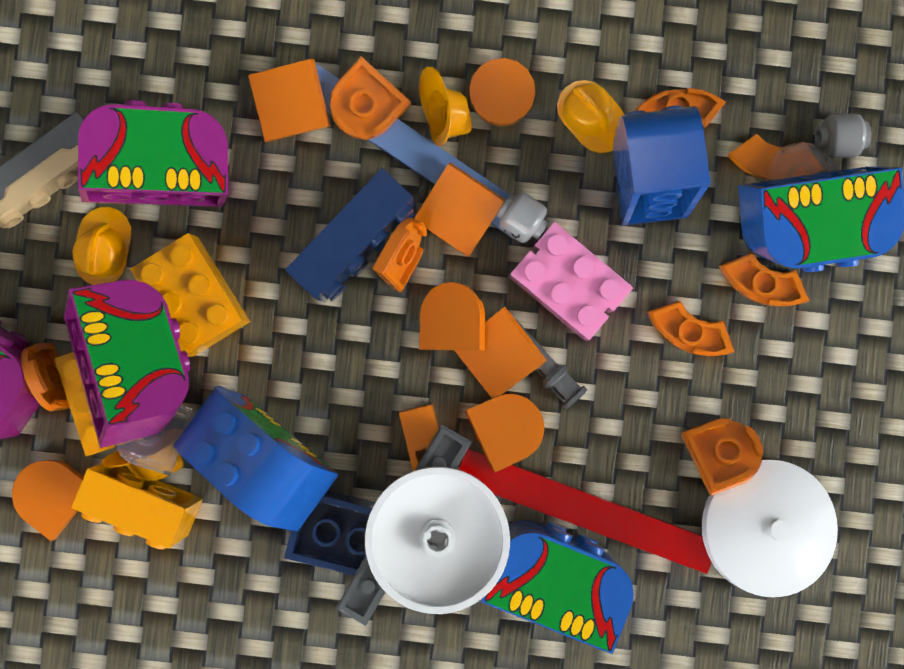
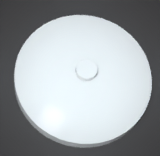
(771, 530)
(437, 540)

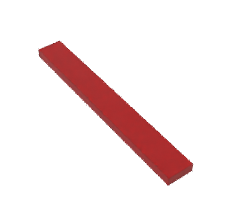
(590, 512)

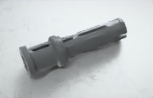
(557, 378)

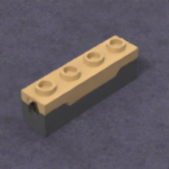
(39, 171)

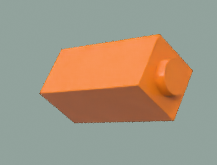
(419, 430)

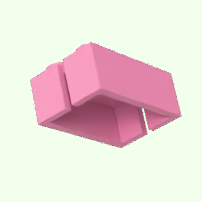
(570, 282)

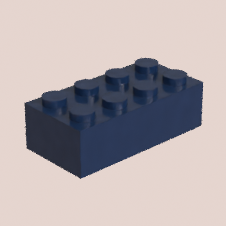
(352, 237)
(332, 534)

